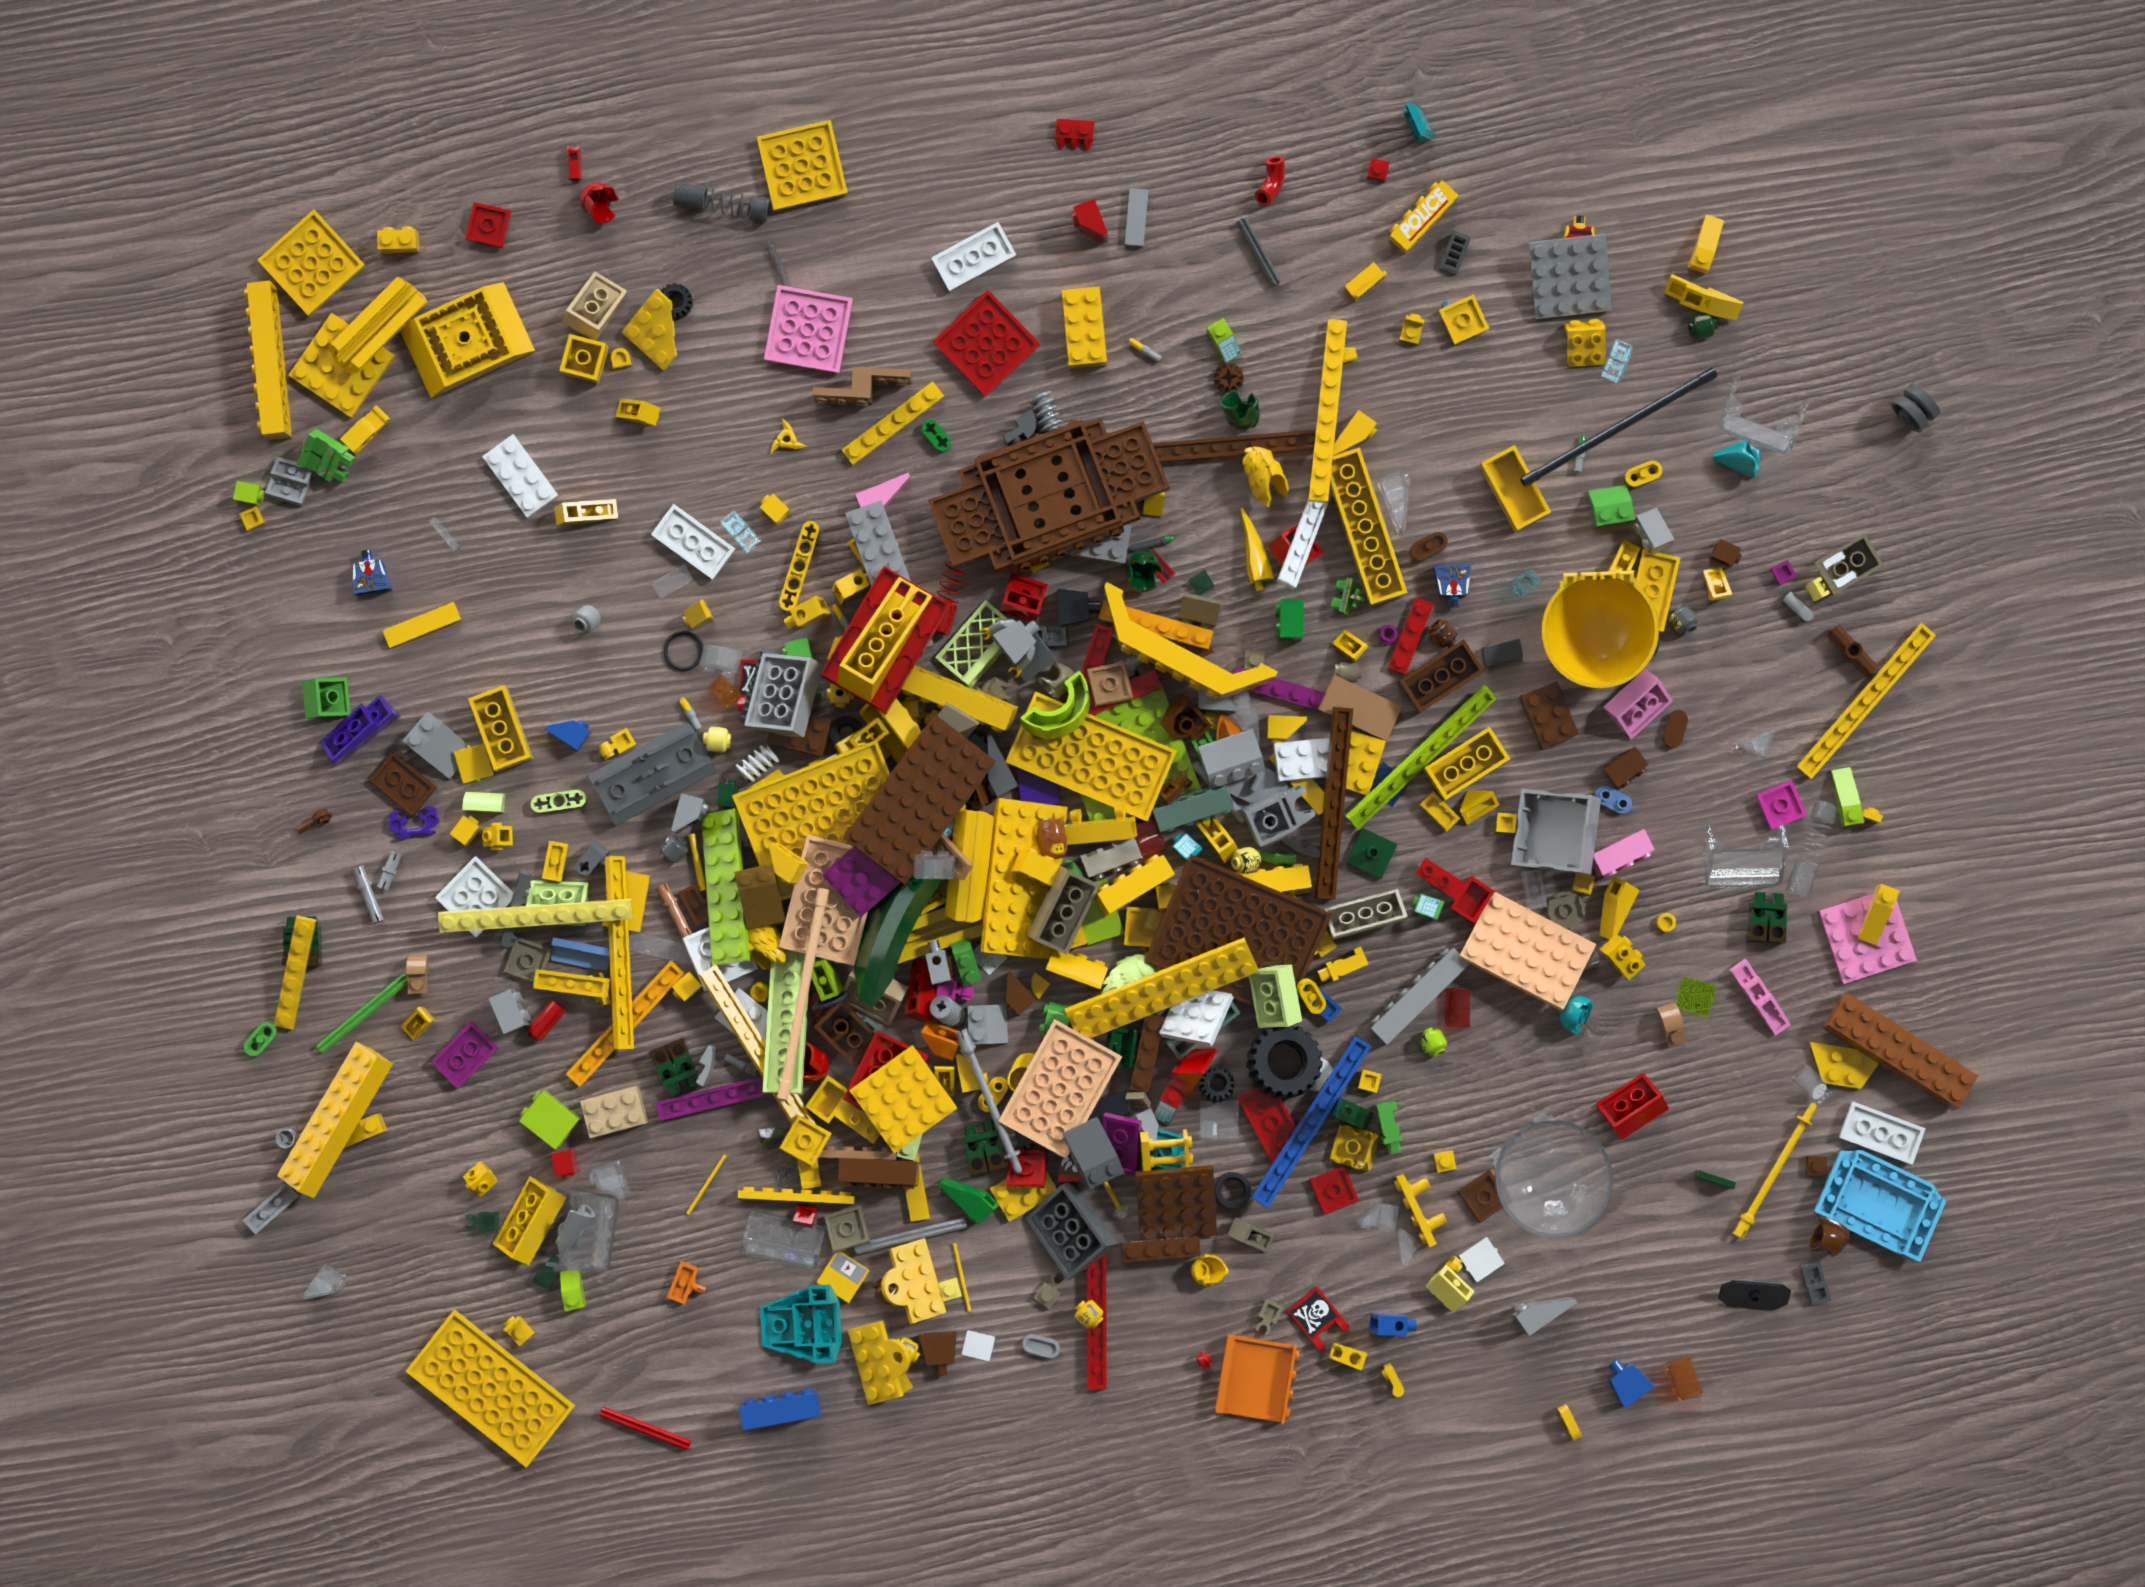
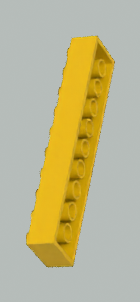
(940, 690)

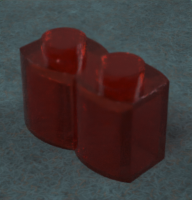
(1148, 839)

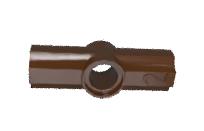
(1843, 641)

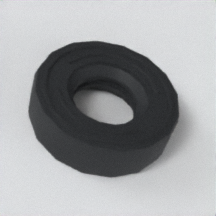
(841, 722)

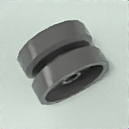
(1915, 408)

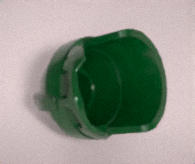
(1238, 413)
(1141, 570)

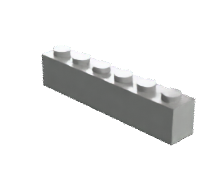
(1414, 1000)

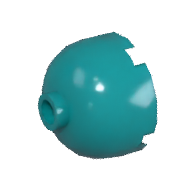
(1575, 1013)

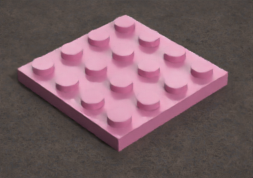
(808, 329)
(1856, 957)

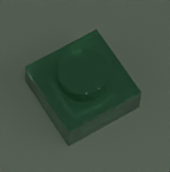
(1201, 583)

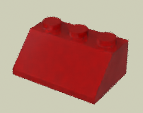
(1632, 1106)

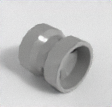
(283, 1138)

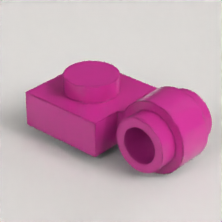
(950, 990)

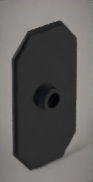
(1754, 1294)

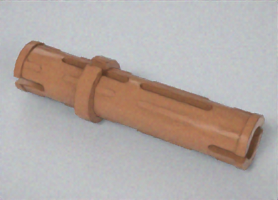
(674, 910)

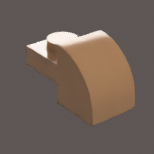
(417, 971)
(1672, 1024)

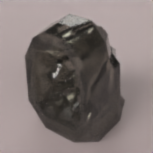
(771, 1136)

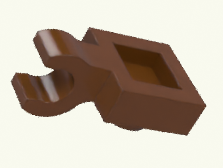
(1173, 789)

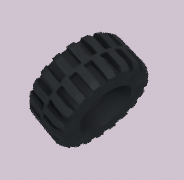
(1266, 1079)

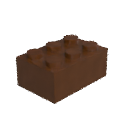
(1549, 715)
(814, 741)

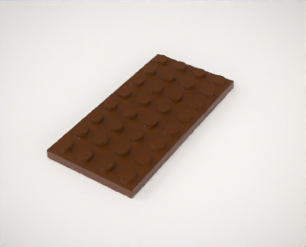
(919, 798)

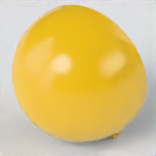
(1600, 628)

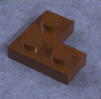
(695, 904)

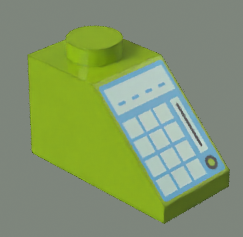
(1224, 340)

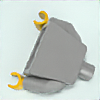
(1014, 641)

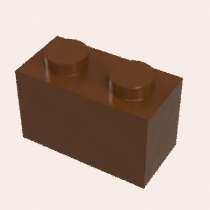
(1626, 767)

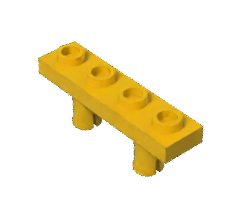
(1410, 1192)

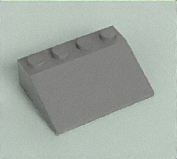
(783, 694)

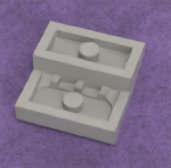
(289, 482)
(708, 1060)

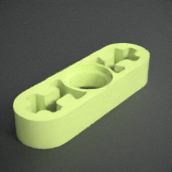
(572, 794)

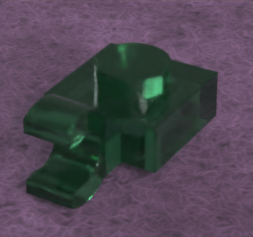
(546, 1275)

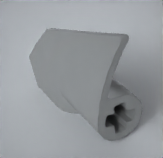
(573, 1227)

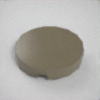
(1566, 909)

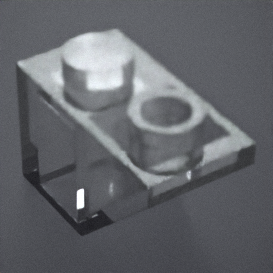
(1380, 1216)

